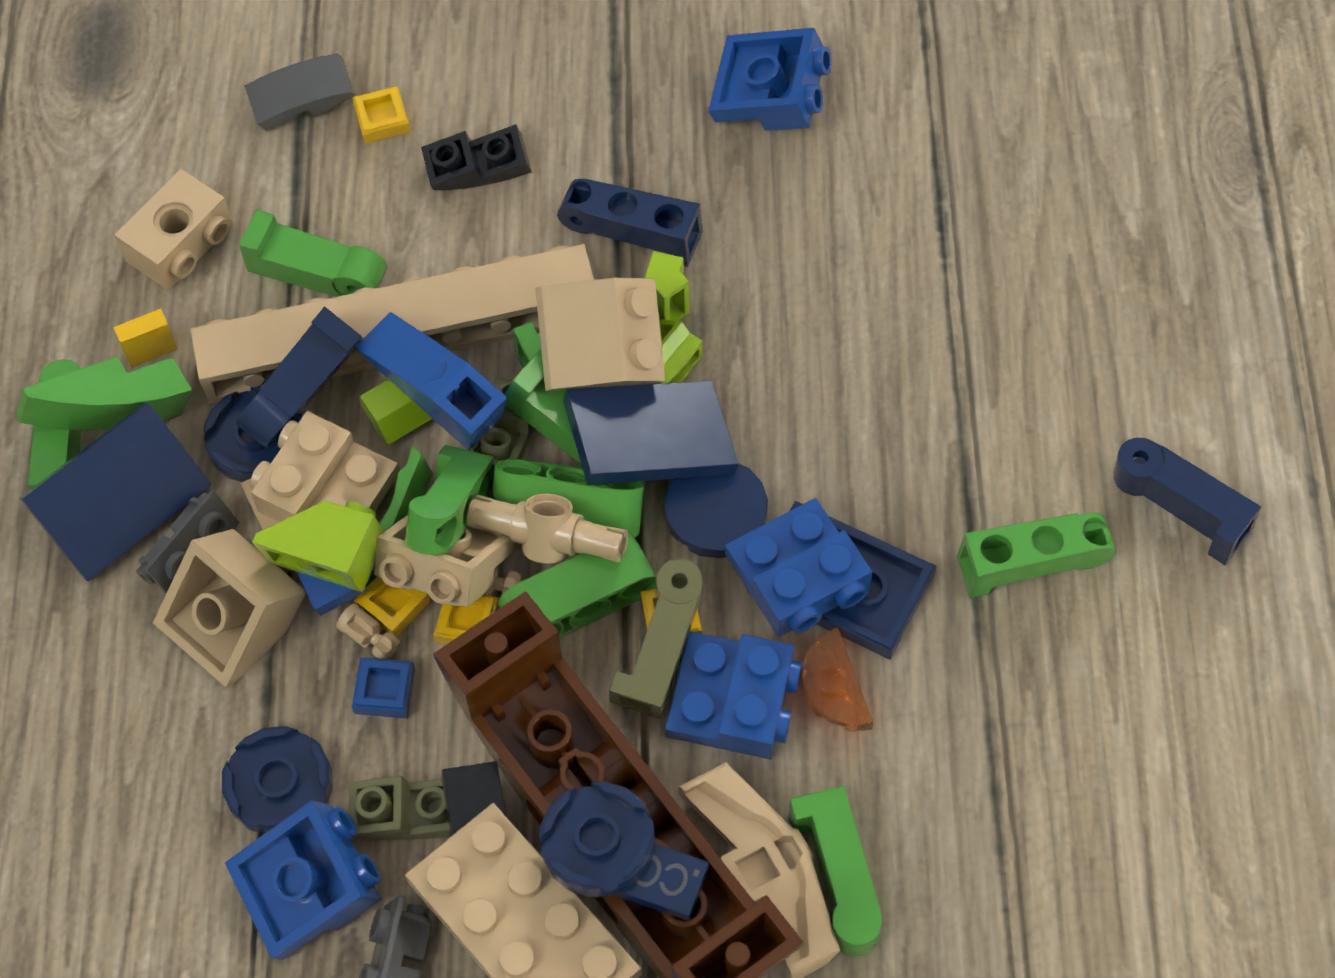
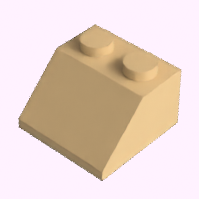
(600, 333)
(227, 605)

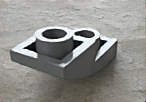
(303, 86)

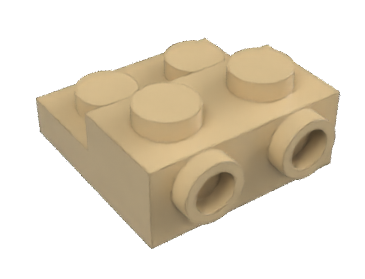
(319, 465)
(450, 577)

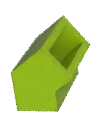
(671, 285)
(679, 349)
(392, 411)

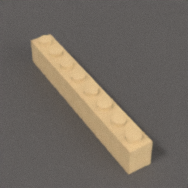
(451, 308)

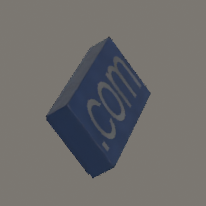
(669, 883)

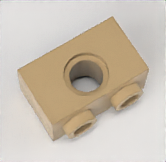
(179, 205)

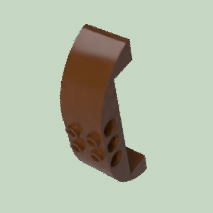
(557, 738)

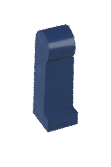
(632, 217)
(299, 377)
(1187, 494)

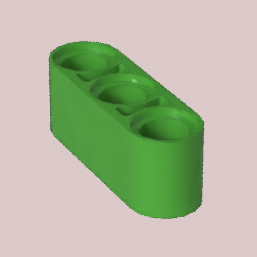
(603, 504)
(587, 587)

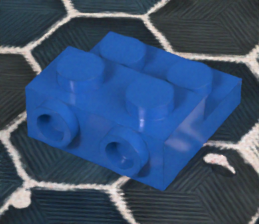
(771, 78)
(800, 568)
(734, 694)
(304, 878)

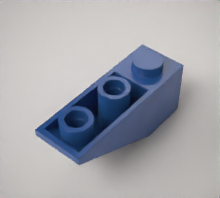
(434, 379)

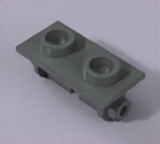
(199, 519)
(397, 936)

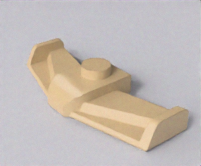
(767, 861)

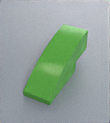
(103, 395)

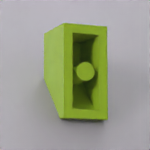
(325, 543)

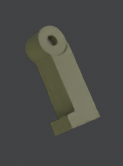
(678, 599)

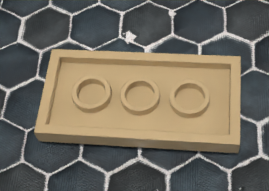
(511, 910)

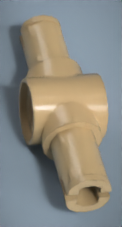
(547, 528)

